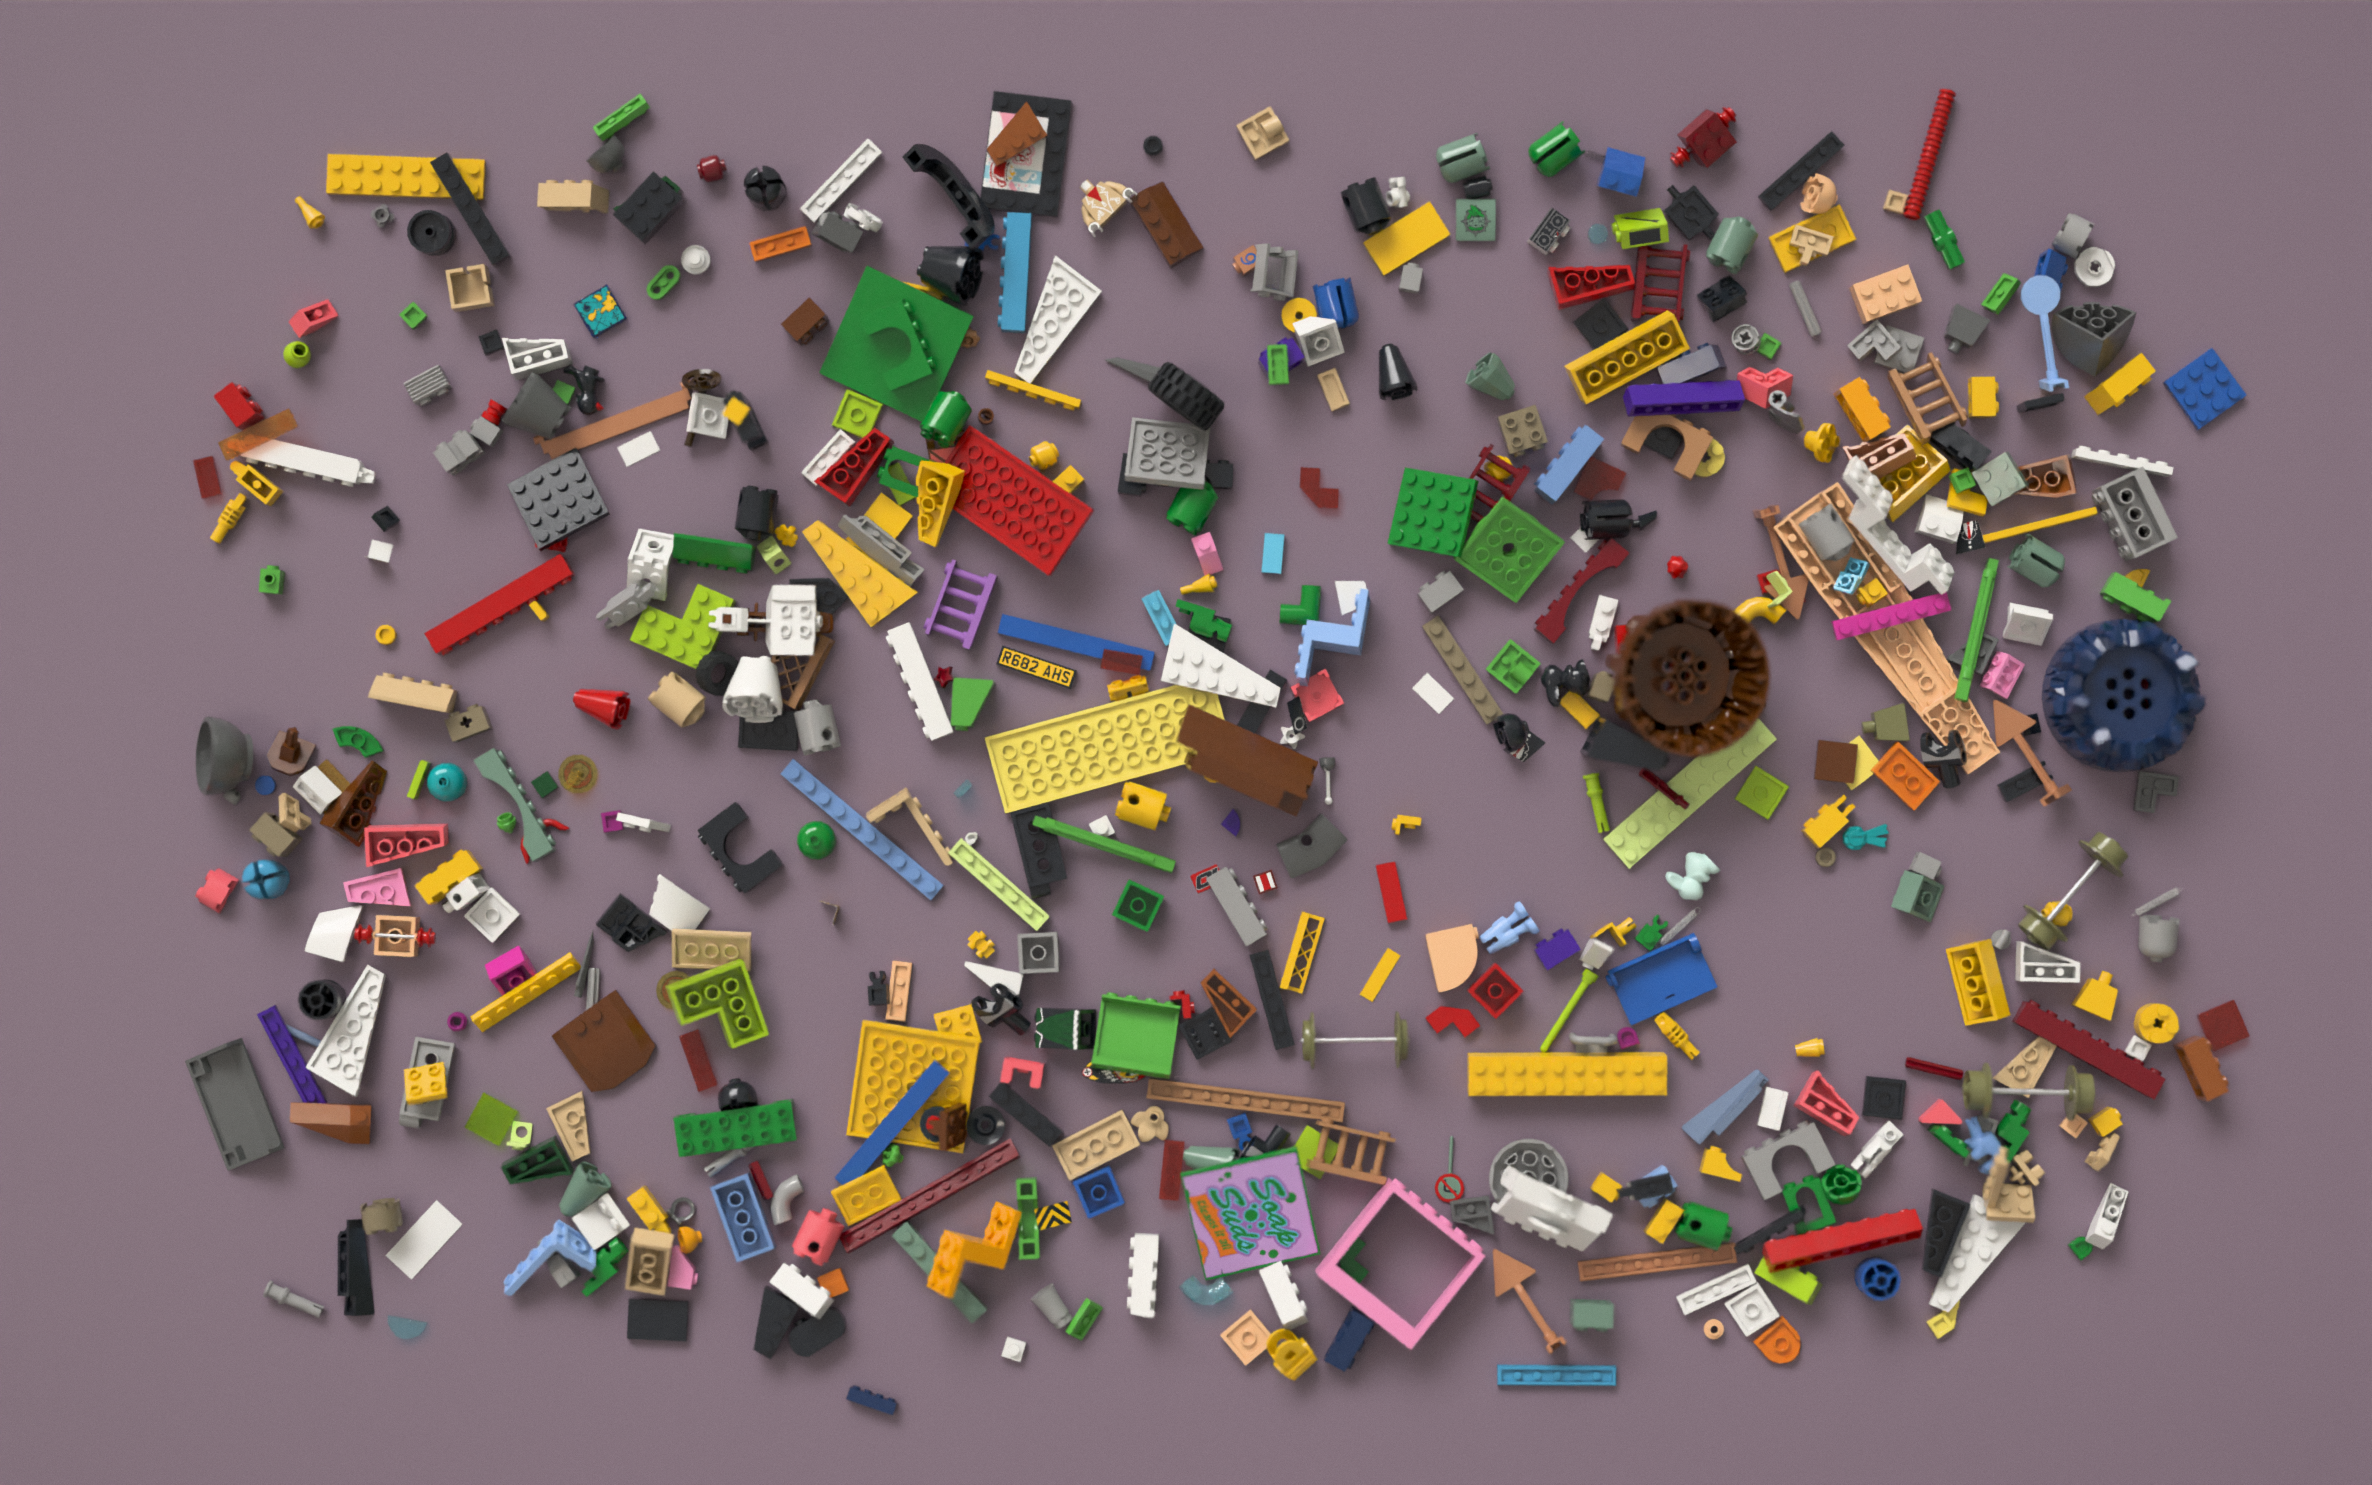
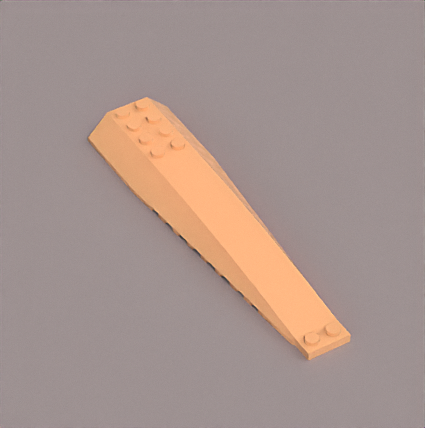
(1902, 651)

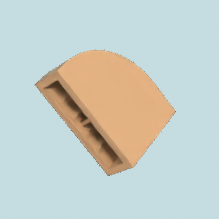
(1452, 955)

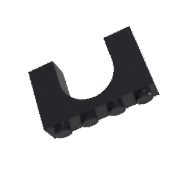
(750, 428)
(715, 835)

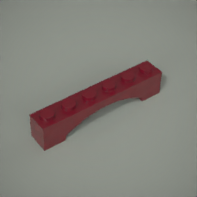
(1552, 625)

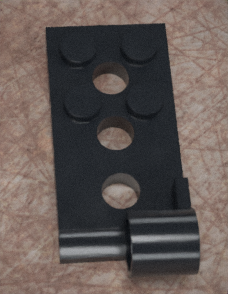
(1038, 879)

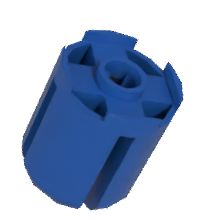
(1337, 302)

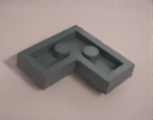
(2149, 786)

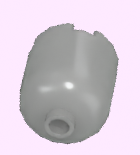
(2157, 936)

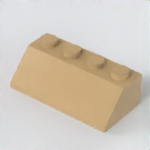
(413, 694)

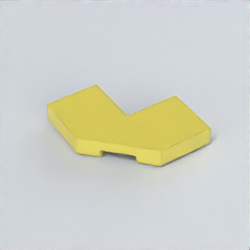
(1943, 1322)

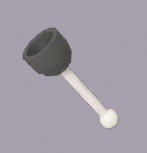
(1327, 764)

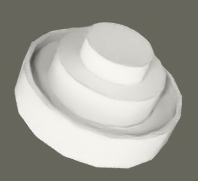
(695, 259)

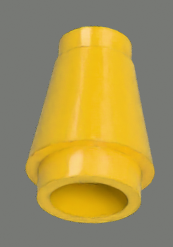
(1810, 1048)

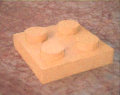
(1246, 1337)

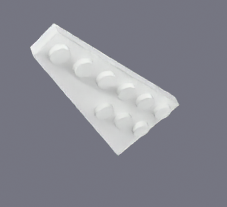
(1059, 310)
(1206, 669)
(346, 1044)
(1973, 1252)

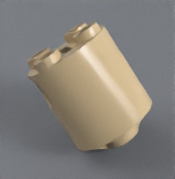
(678, 700)

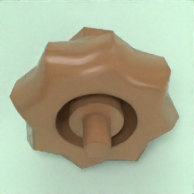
(970, 339)

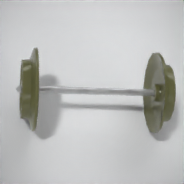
(1401, 1040)

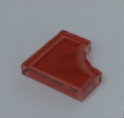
(1598, 477)

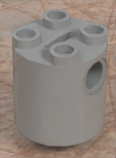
(1827, 534)
(817, 727)

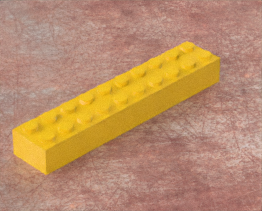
(1566, 1074)

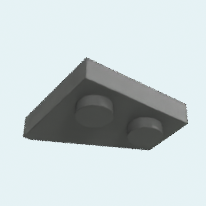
(1986, 650)
(1473, 1212)

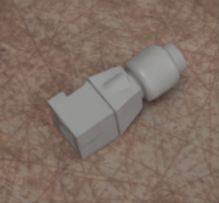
(561, 1268)

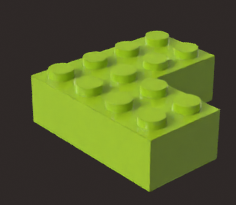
(686, 638)
(725, 992)

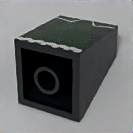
(1065, 1028)

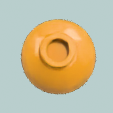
(688, 1239)

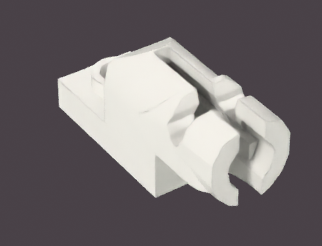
(1877, 1148)

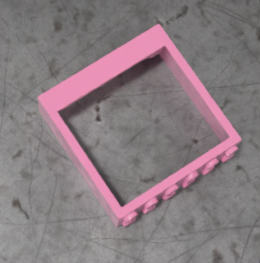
(1369, 1303)

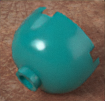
(455, 779)

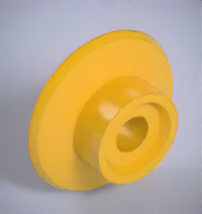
(1295, 306)

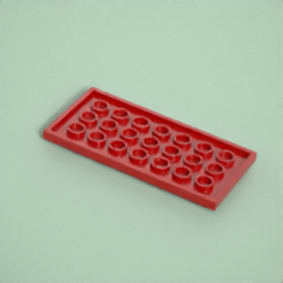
(1016, 502)

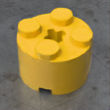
(2146, 1017)

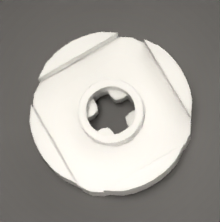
(866, 219)
(2097, 256)

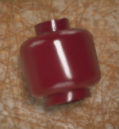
(711, 168)

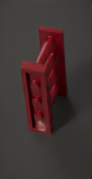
(1643, 270)
(1507, 490)

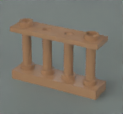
(1915, 413)
(1356, 1170)

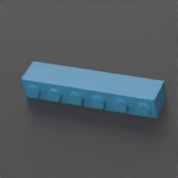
(1015, 272)

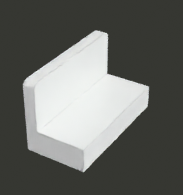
(317, 789)
(1772, 1108)

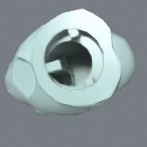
(1698, 869)

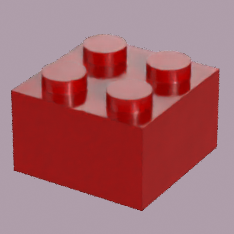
(238, 406)
(1495, 990)

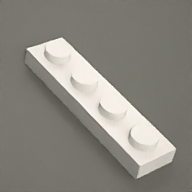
(1716, 1289)

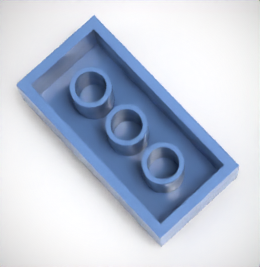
(1569, 463)
(743, 1217)

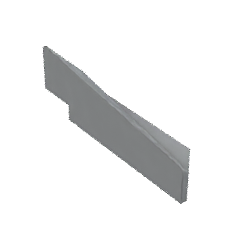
(882, 548)

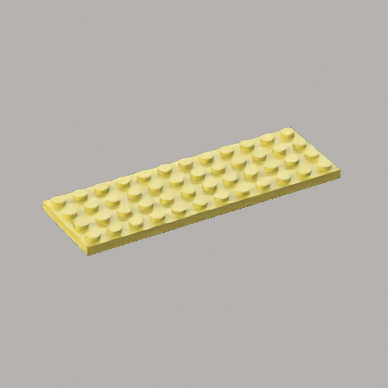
(1094, 746)

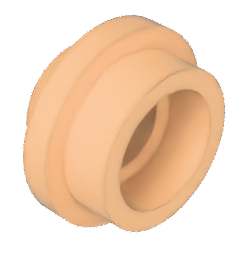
(1713, 1322)

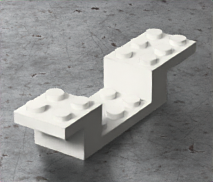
(1869, 517)

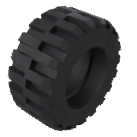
(1186, 396)

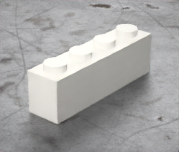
(1144, 1274)

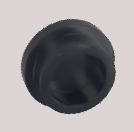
(1152, 145)

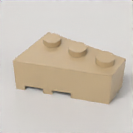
(572, 196)

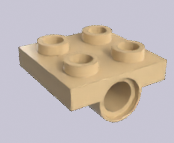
(1262, 133)

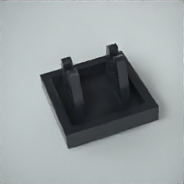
(1205, 1033)

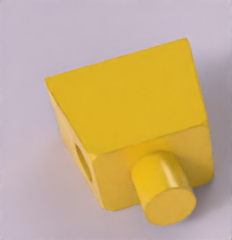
(2097, 996)

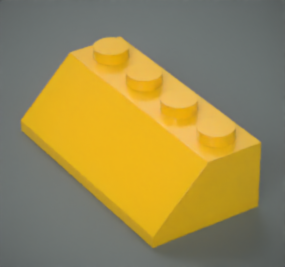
(1978, 982)

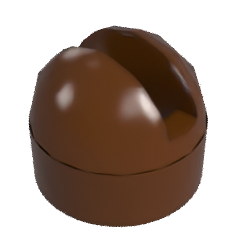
(988, 413)

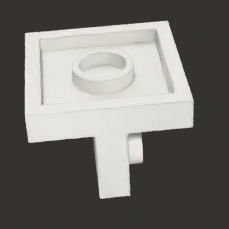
(2027, 624)

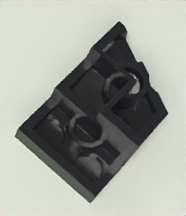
(629, 924)

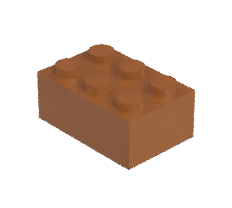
(2201, 1068)

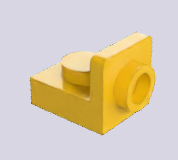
(1871, 593)
(1408, 821)

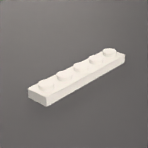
(841, 180)
(2121, 461)

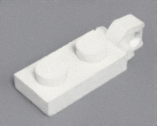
(1602, 620)

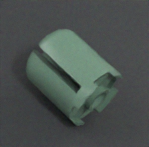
(1461, 159)
(2037, 561)

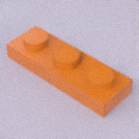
(780, 244)

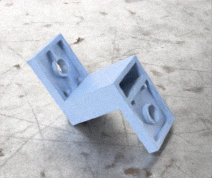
(1332, 637)

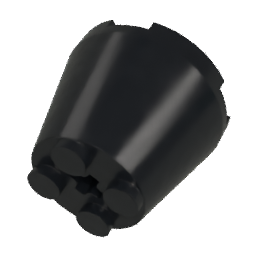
(952, 271)

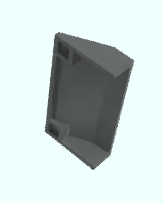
(234, 1104)

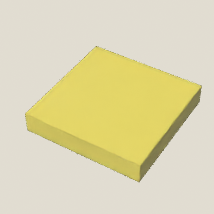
(1864, 763)

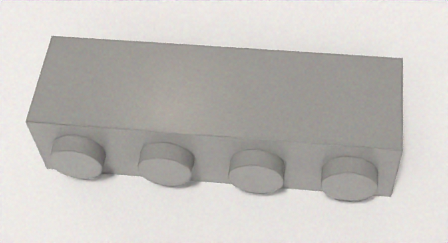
(1236, 906)

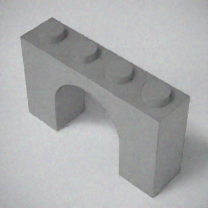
(1759, 1160)

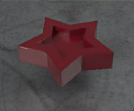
(944, 676)

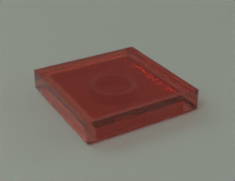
(2223, 1025)

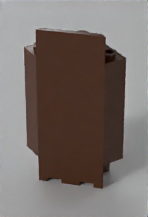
(1245, 761)

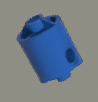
(1877, 1278)

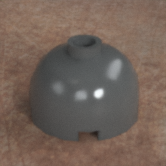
(608, 156)

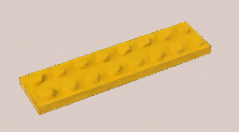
(397, 176)

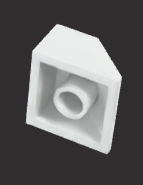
(1318, 339)
(1938, 520)

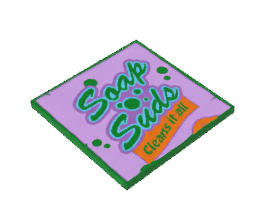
(1250, 1213)

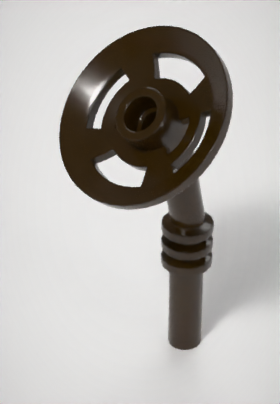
(701, 386)

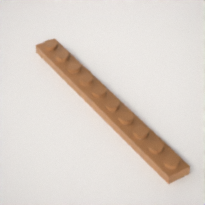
(1245, 1100)

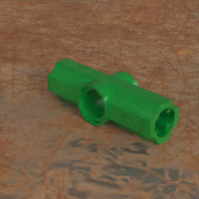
(1944, 239)

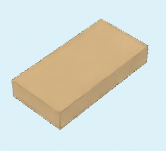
(1333, 389)

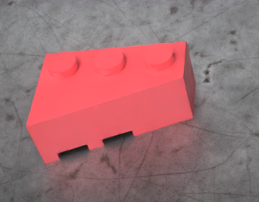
(1825, 1105)

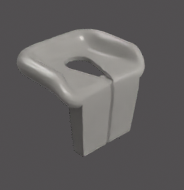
(1592, 1044)

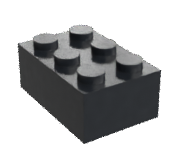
(649, 207)

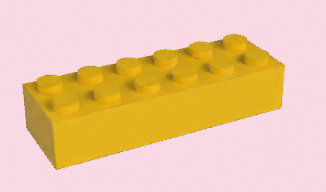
(1627, 357)

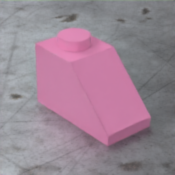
(1207, 554)
(681, 1270)

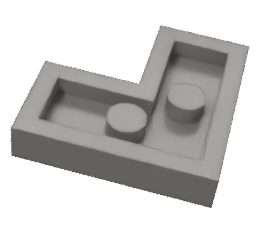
(1875, 338)

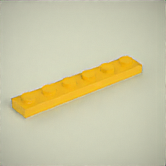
(526, 992)

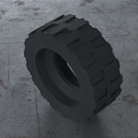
(705, 669)

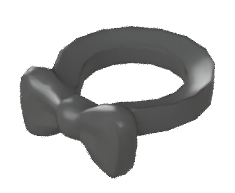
(670, 1212)

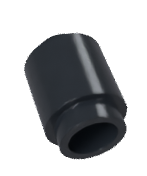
(1477, 187)

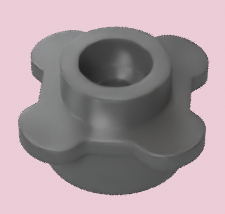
(376, 214)

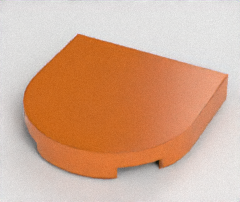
(1779, 1342)

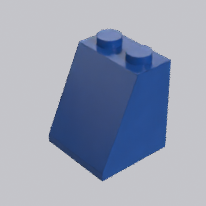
(1621, 171)

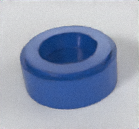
(265, 785)

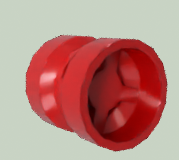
(494, 412)

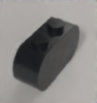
(815, 1334)

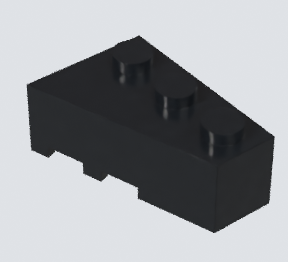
(774, 1320)

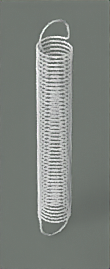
(2160, 903)
(1687, 917)

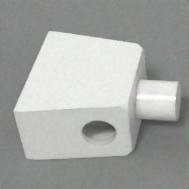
(465, 893)

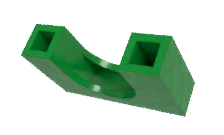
(899, 316)

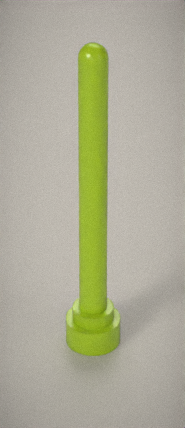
(1588, 978)

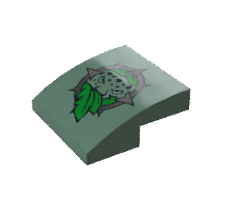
(1475, 219)

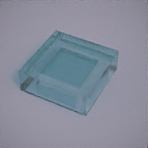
(963, 788)

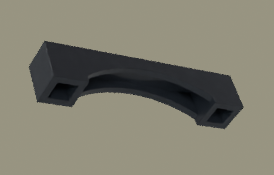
(470, 209)

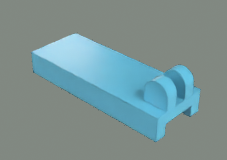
(1160, 615)

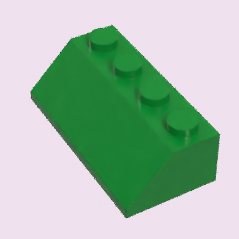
(713, 552)

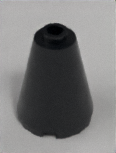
(1394, 374)

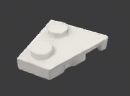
(645, 824)

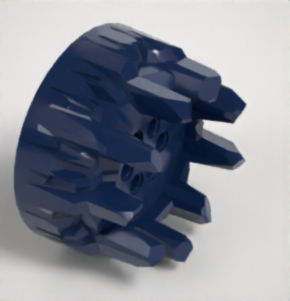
(2077, 695)

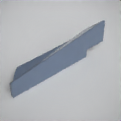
(1726, 1108)

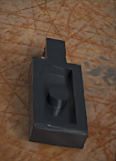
(1647, 1187)

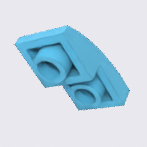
(1852, 576)

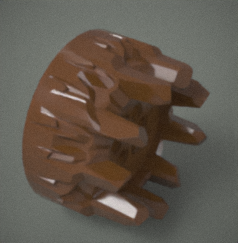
(1731, 675)

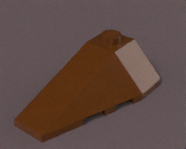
(354, 807)

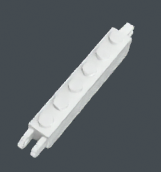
(311, 462)

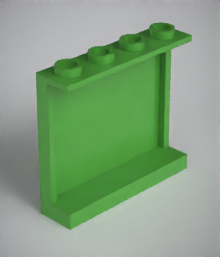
(1135, 1035)

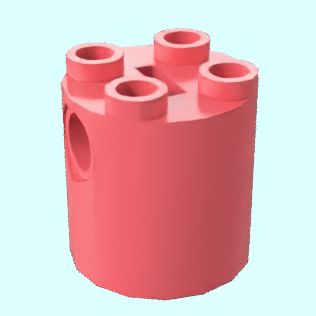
(821, 1229)

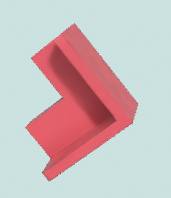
(1758, 386)

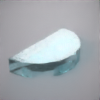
(405, 1327)

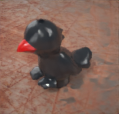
(588, 383)

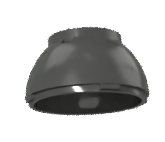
(222, 756)

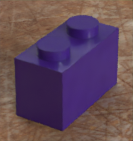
(1556, 949)

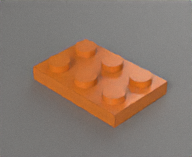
(1905, 776)

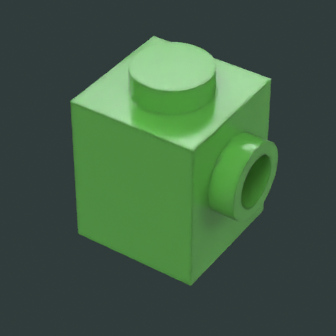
(271, 580)

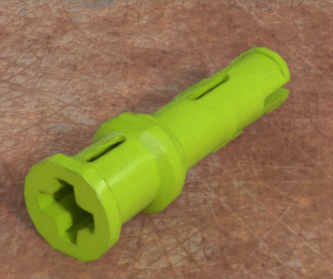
(1595, 793)

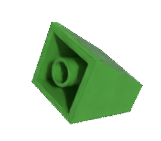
(968, 701)

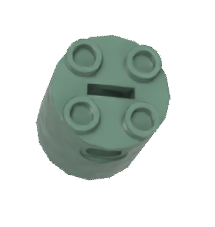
(1732, 243)

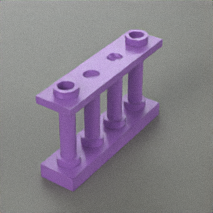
(980, 601)

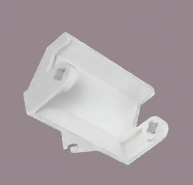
(1550, 1211)

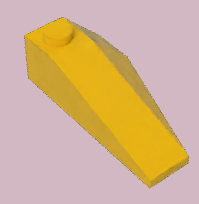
(937, 494)

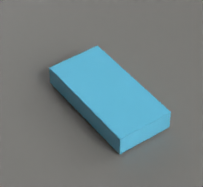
(1272, 553)

